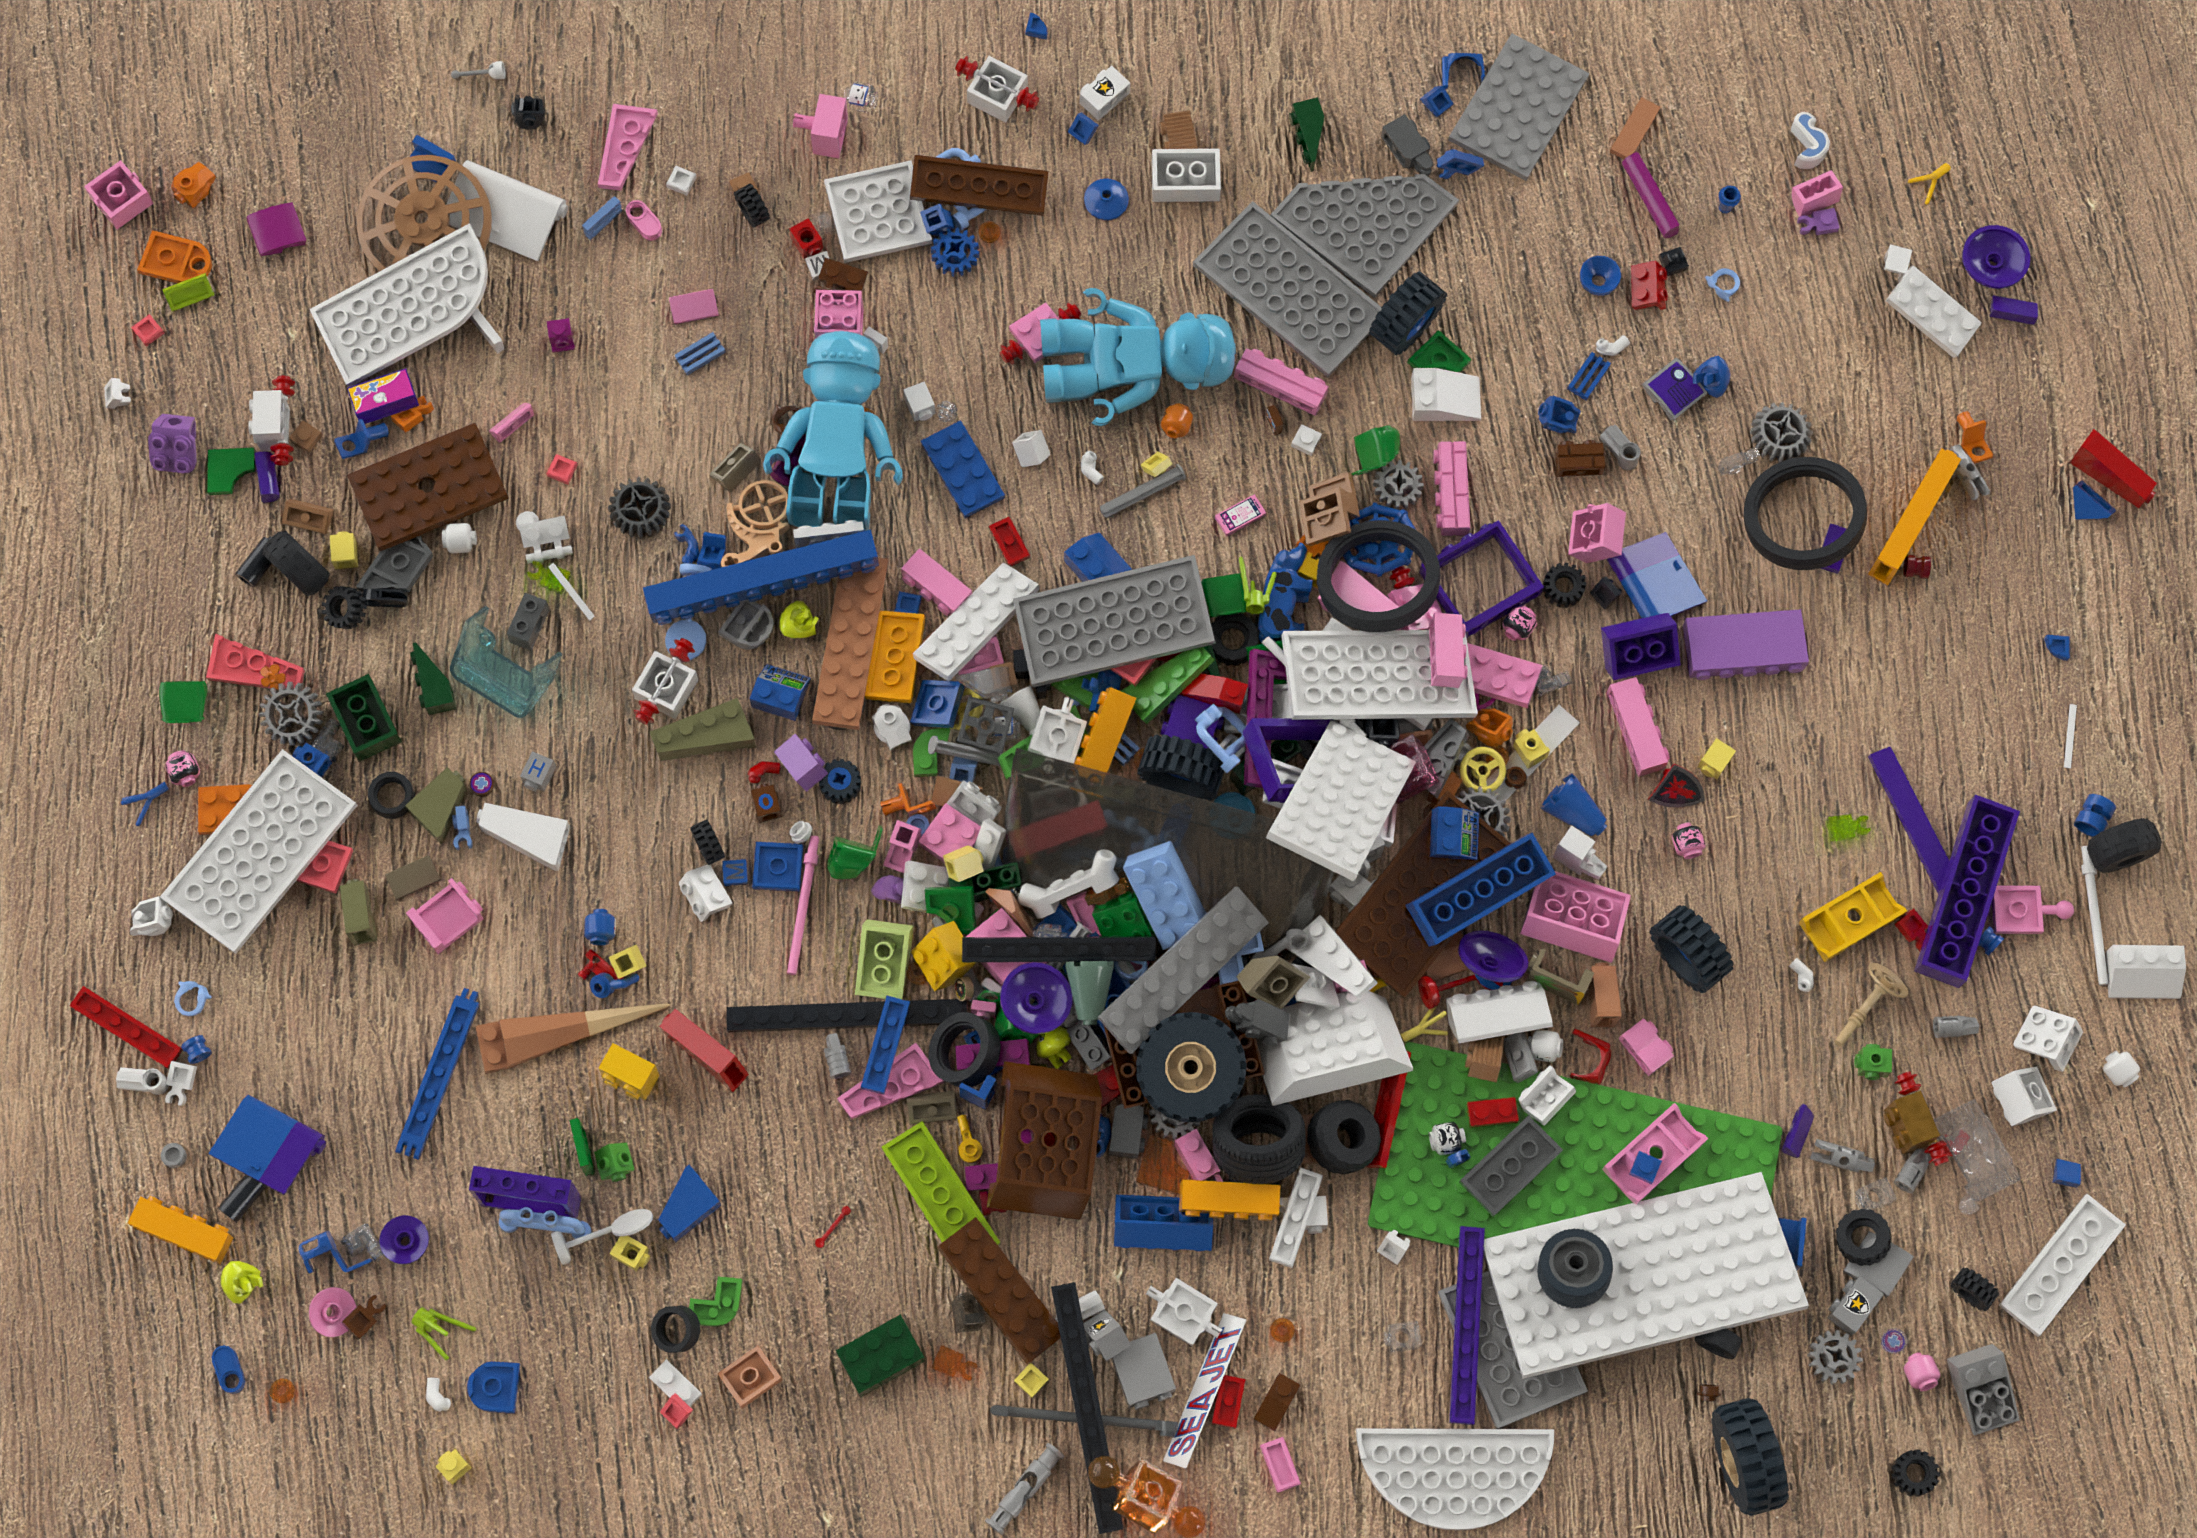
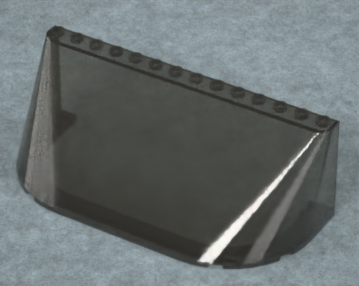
(1068, 812)

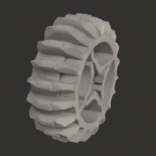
(1798, 436)
(308, 724)
(1494, 806)

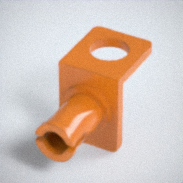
(1973, 437)
(903, 802)

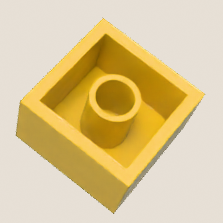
(941, 956)
(628, 1072)

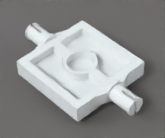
(1058, 733)
(1184, 1311)

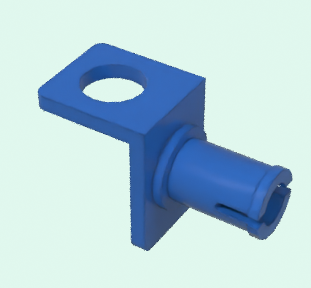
(361, 438)

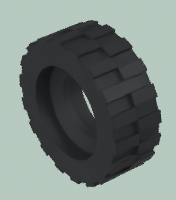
(1239, 622)
(1868, 1255)

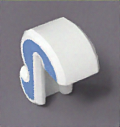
(1812, 138)

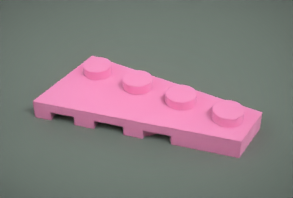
(623, 143)
(909, 1076)

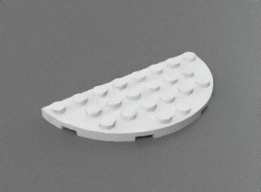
(1455, 1474)

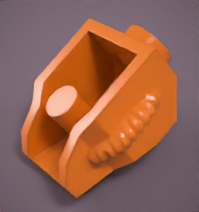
(192, 184)
(1491, 726)

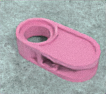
(646, 224)

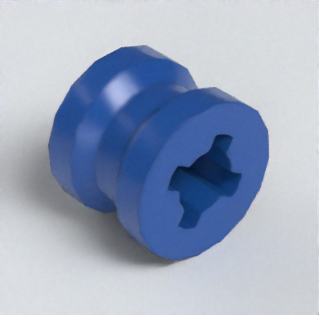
(1989, 940)
(196, 1049)

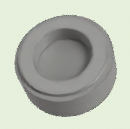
(173, 1155)

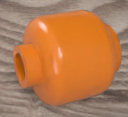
(1176, 420)

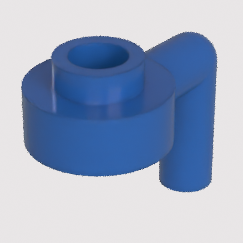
(609, 984)

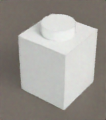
(919, 402)

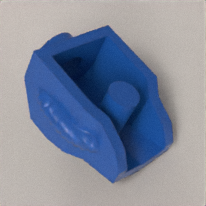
(1558, 415)

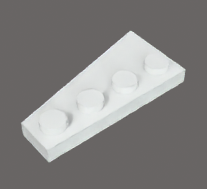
(1334, 958)

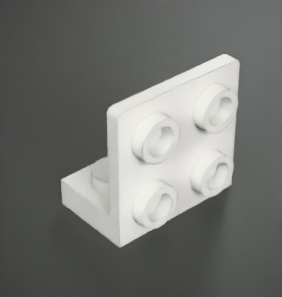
(2049, 1036)

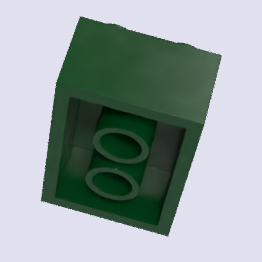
(363, 717)
(880, 1355)

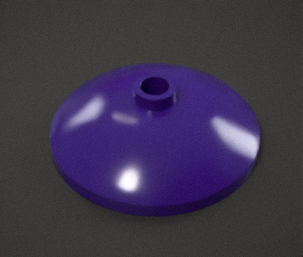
(2003, 248)
(1493, 956)
(1045, 986)

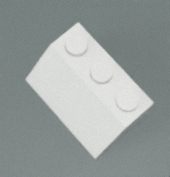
(2145, 971)

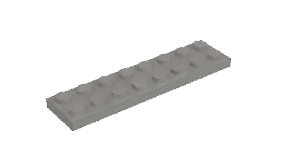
(1183, 969)

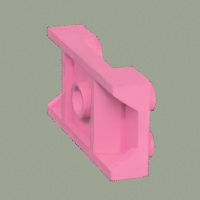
(1668, 1133)

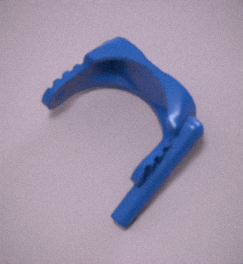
(1448, 60)

